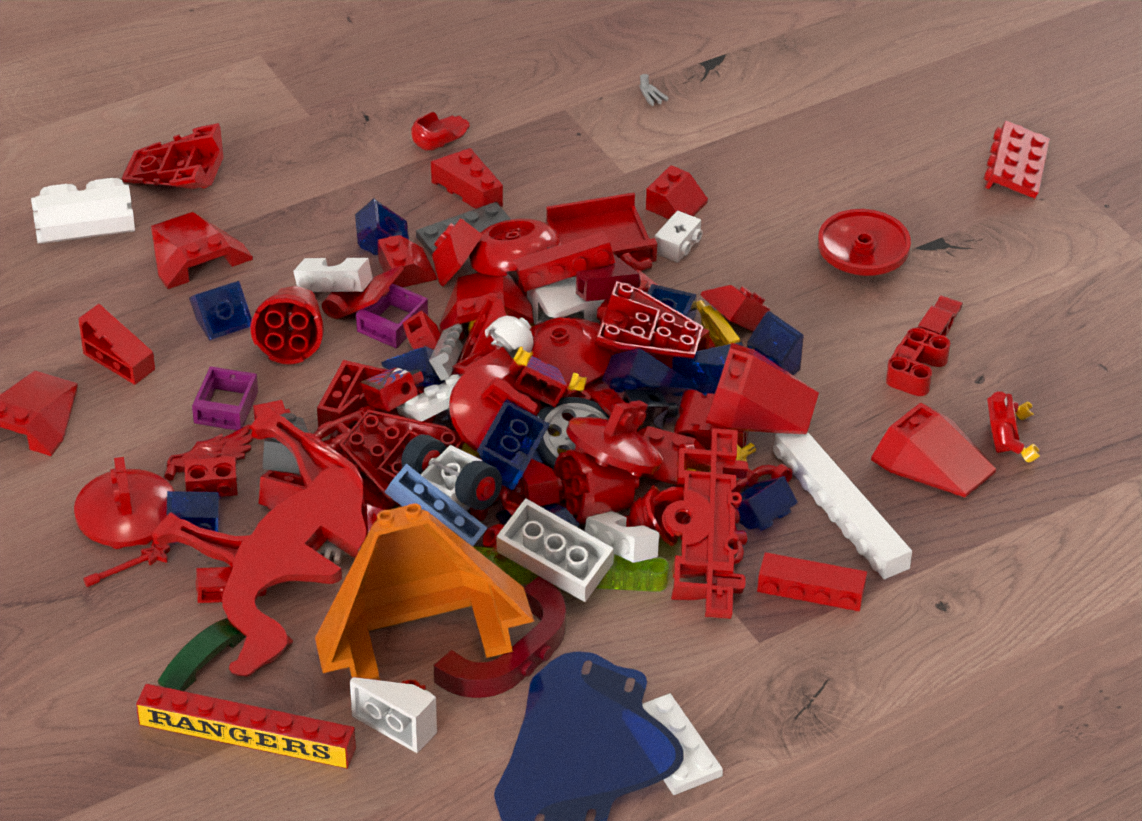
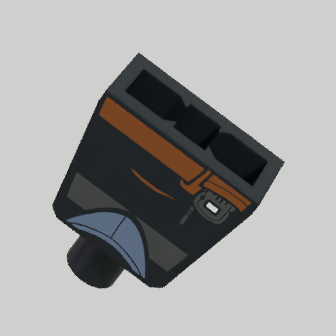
(657, 407)

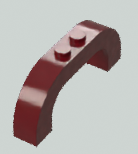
(502, 674)

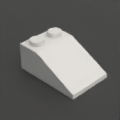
(395, 710)

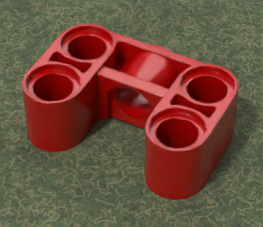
(906, 367)

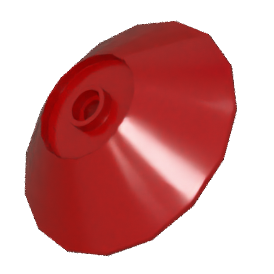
(571, 347)

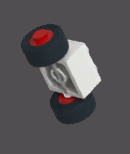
(454, 472)

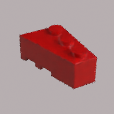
(468, 178)
(114, 345)
(345, 391)

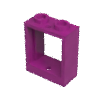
(384, 330)
(222, 414)

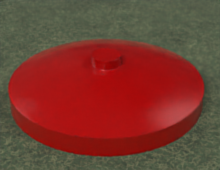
(864, 242)

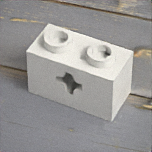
(678, 236)

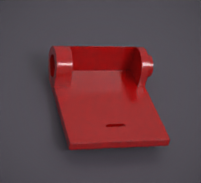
(344, 303)

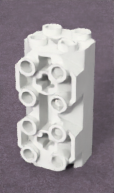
(77, 214)

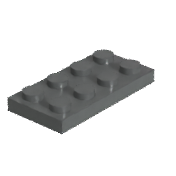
(477, 218)

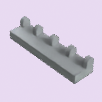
(447, 351)

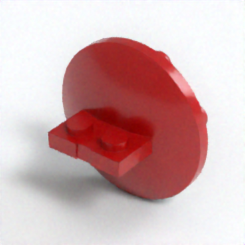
(480, 396)
(616, 439)
(122, 506)

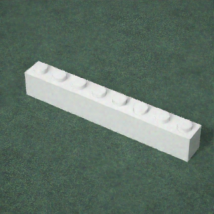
(844, 503)

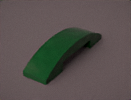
(197, 653)

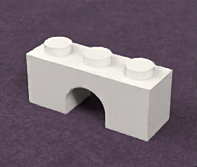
(349, 276)
(628, 542)

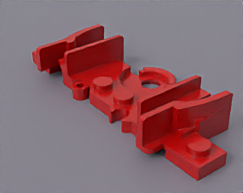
(705, 539)

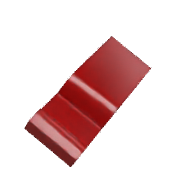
(941, 315)
(211, 584)

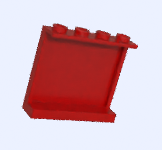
(611, 214)

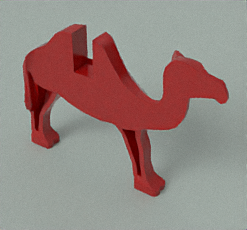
(284, 540)

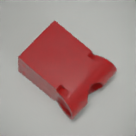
(692, 419)

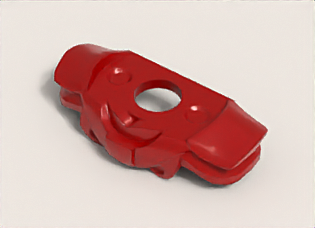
(509, 497)

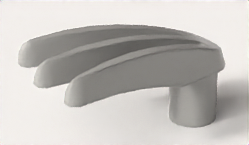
(650, 91)

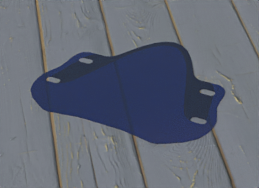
(583, 743)

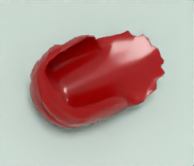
(431, 133)

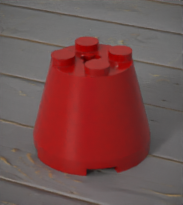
(288, 325)
(592, 487)

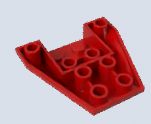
(643, 322)
(760, 396)
(379, 442)
(932, 452)

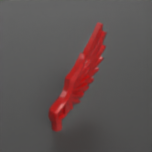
(218, 446)

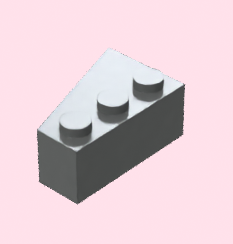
(278, 456)

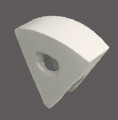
(561, 301)

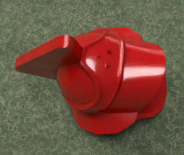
(650, 508)

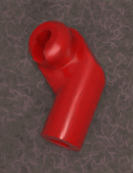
(641, 265)

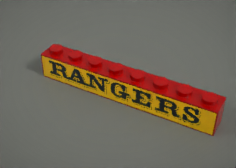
(246, 726)

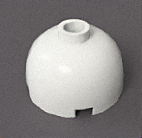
(511, 334)

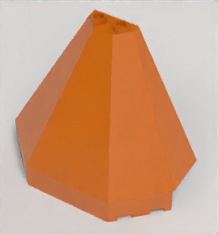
(411, 572)

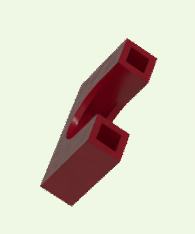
(599, 283)

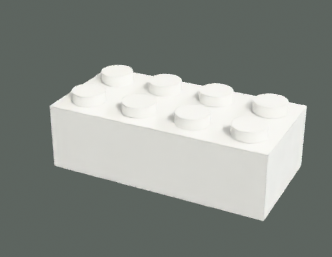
(555, 550)

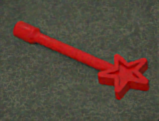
(151, 554)

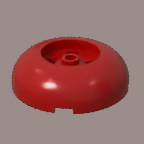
(510, 241)

